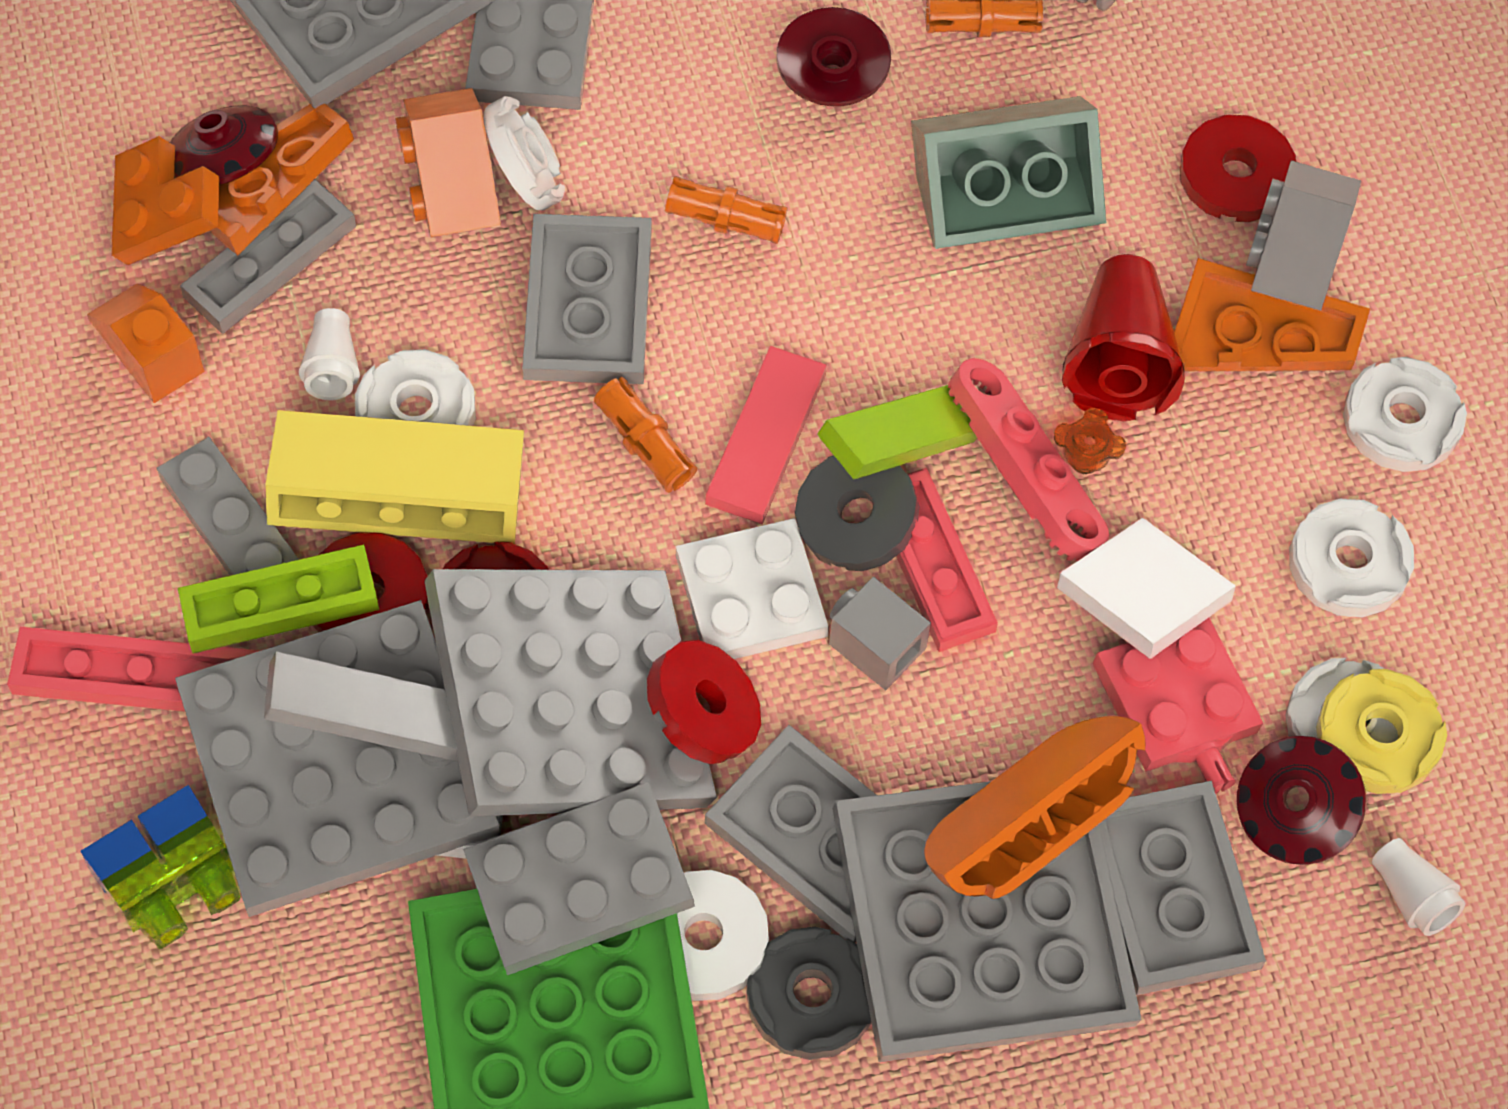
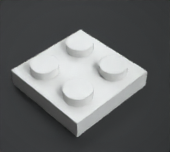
(752, 590)

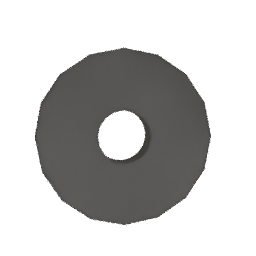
(863, 543)
(804, 1029)

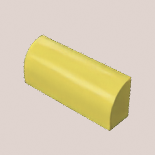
(394, 477)

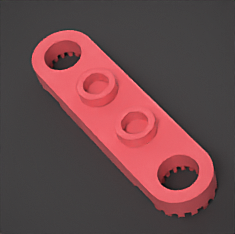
(1027, 459)

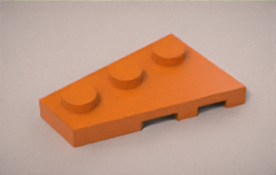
(303, 150)
(1244, 330)

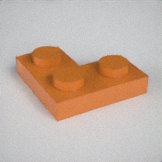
(154, 207)

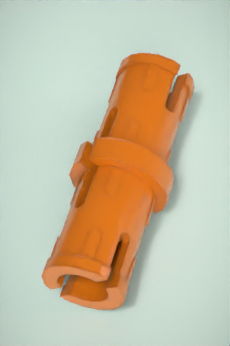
(983, 16)
(726, 209)
(645, 434)

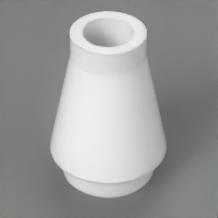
(329, 361)
(1420, 890)

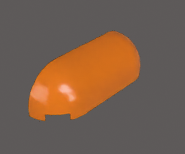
(1036, 808)

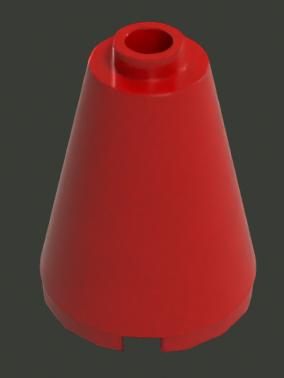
(1124, 344)

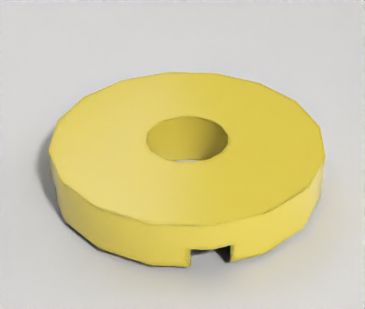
(1403, 703)

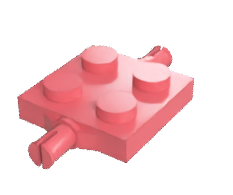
(1183, 699)

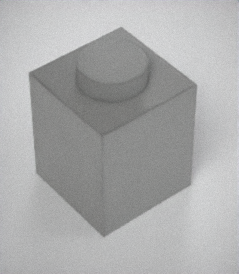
(878, 632)

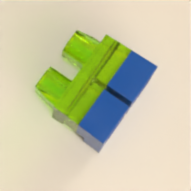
(150, 890)

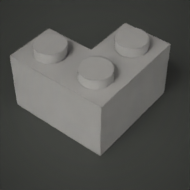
(1302, 234)

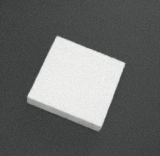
(1146, 587)

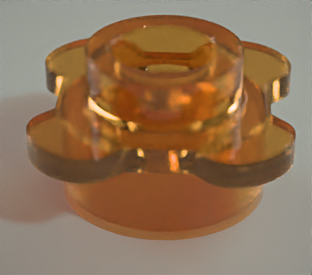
(1086, 457)

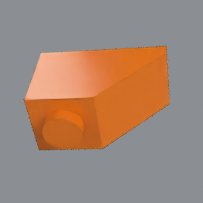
(149, 340)

